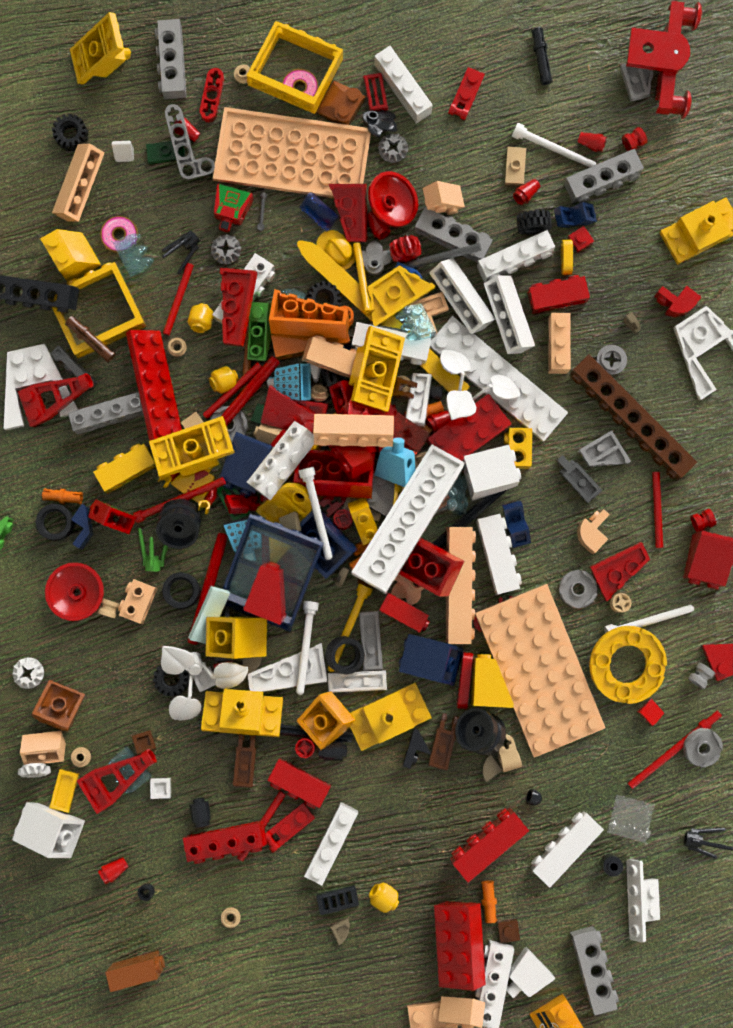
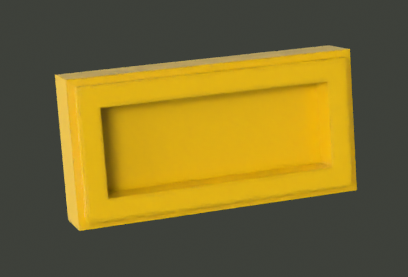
(64, 790)

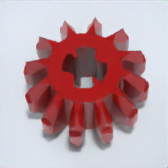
(405, 248)

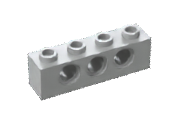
(175, 87)
(628, 161)
(442, 237)
(106, 413)
(607, 1000)

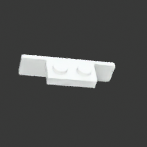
(642, 900)

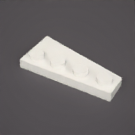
(285, 672)

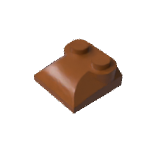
(341, 103)
(58, 706)

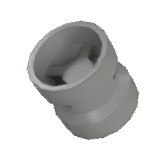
(701, 675)

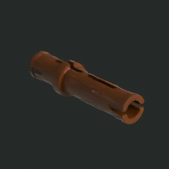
(83, 333)

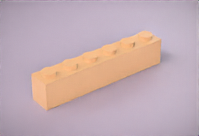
(459, 602)

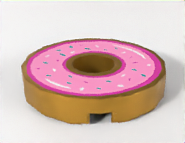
(304, 77)
(113, 225)

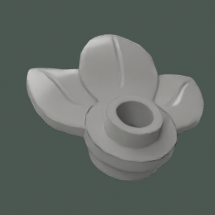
(375, 255)

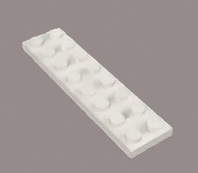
(531, 408)
(408, 519)

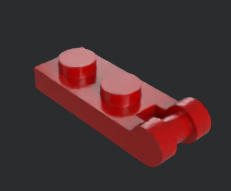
(466, 93)
(289, 826)

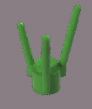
(151, 562)

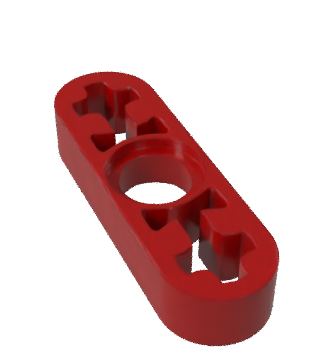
(213, 102)
(464, 681)

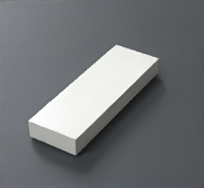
(418, 406)
(357, 681)

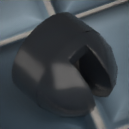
(436, 392)
(533, 797)
(149, 895)

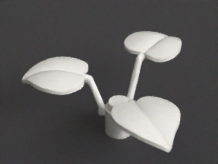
(461, 402)
(176, 660)

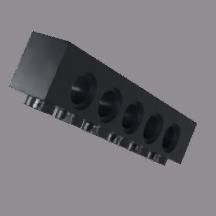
(66, 294)

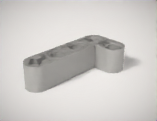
(185, 141)

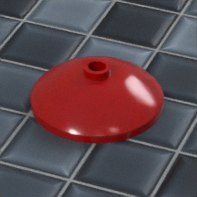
(398, 194)
(61, 589)

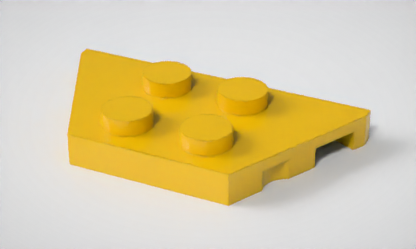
(394, 292)

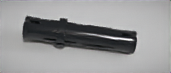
(540, 49)

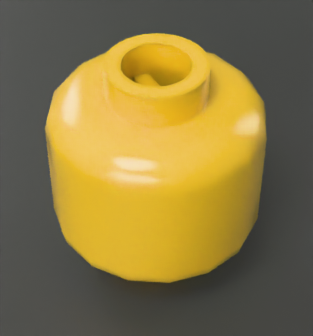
(200, 318)
(223, 379)
(383, 897)

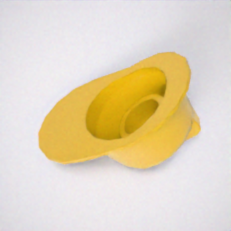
(337, 248)

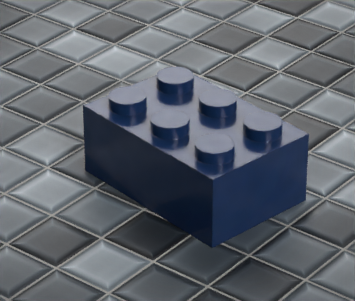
(340, 545)

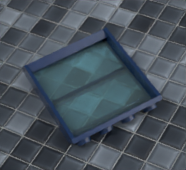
(272, 542)

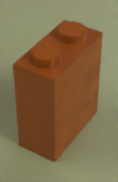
(135, 971)

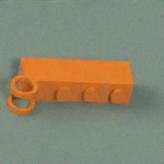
(294, 346)

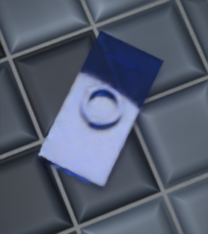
(319, 211)

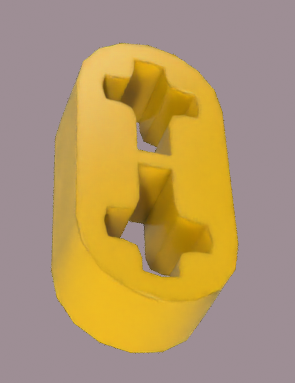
(566, 257)

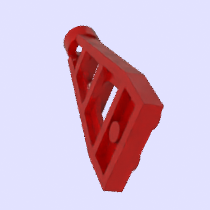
(33, 402)
(95, 789)

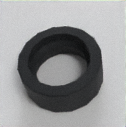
(41, 517)
(167, 585)
(358, 658)

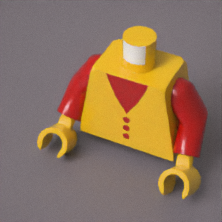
(192, 482)

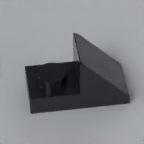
(416, 743)

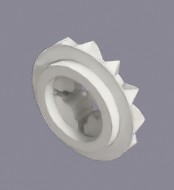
(36, 675)
(34, 770)

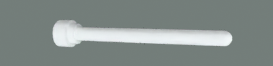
(520, 132)
(308, 475)
(310, 609)
(656, 618)

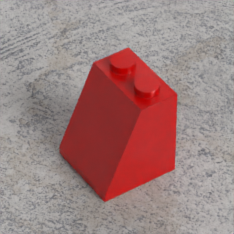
(709, 559)
(268, 594)

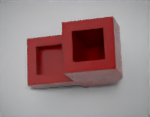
(678, 305)

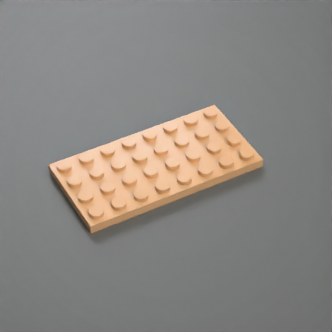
(289, 152)
(540, 670)

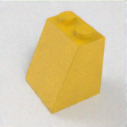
(70, 253)
(236, 637)
(488, 684)

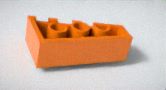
(306, 317)

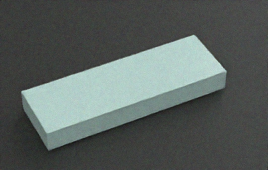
(211, 607)

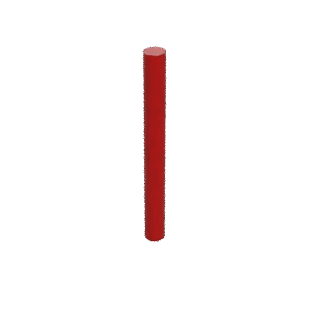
(178, 299)
(227, 395)
(657, 510)
(267, 816)

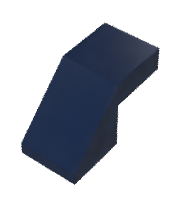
(575, 216)
(81, 518)
(516, 524)

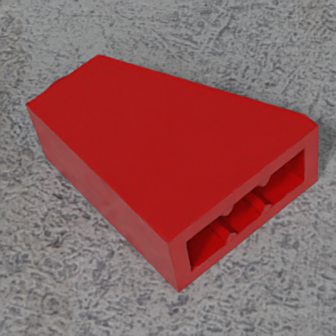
(404, 613)

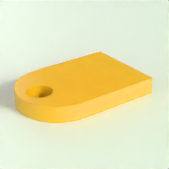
(286, 502)

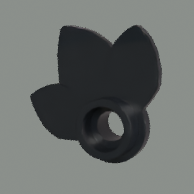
(379, 122)

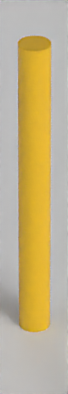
(362, 278)

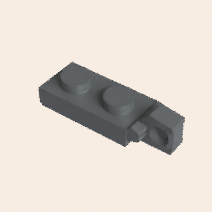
(71, 364)
(578, 479)

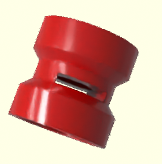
(634, 139)
(343, 519)
(703, 520)
(305, 747)

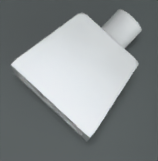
(528, 975)

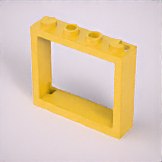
(285, 92)
(113, 334)

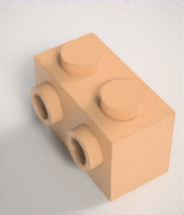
(443, 197)
(137, 601)
(47, 746)
(461, 1012)

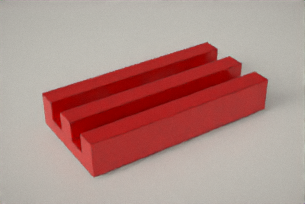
(378, 107)

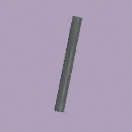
(445, 255)

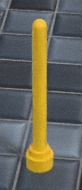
(363, 593)

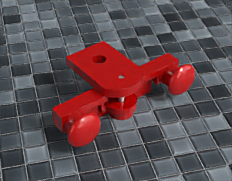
(668, 55)

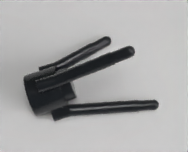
(188, 241)
(694, 840)

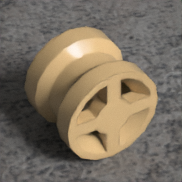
(624, 603)
(108, 608)

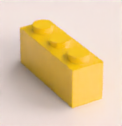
(124, 468)

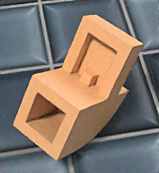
(588, 533)

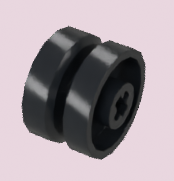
(178, 524)
(480, 731)

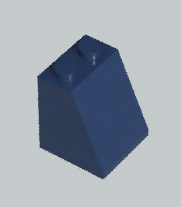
(243, 463)
(430, 659)

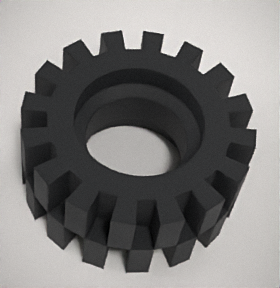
(64, 123)
(533, 222)
(325, 288)
(170, 690)

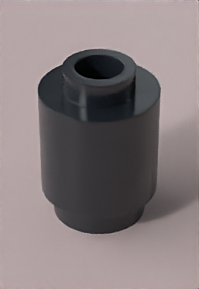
(334, 751)
(200, 812)
(607, 860)

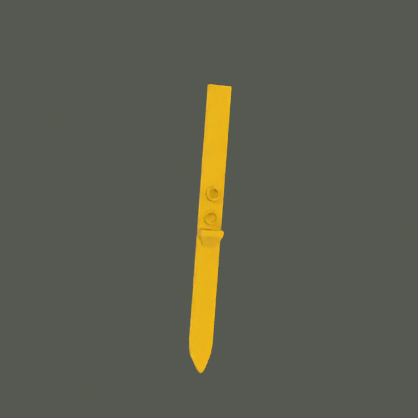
(351, 290)

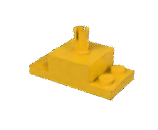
(99, 50)
(699, 230)
(376, 368)
(192, 448)
(242, 713)
(389, 716)

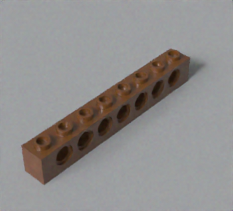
(684, 460)

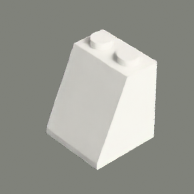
(491, 472)
(48, 831)

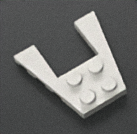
(697, 336)
(24, 369)

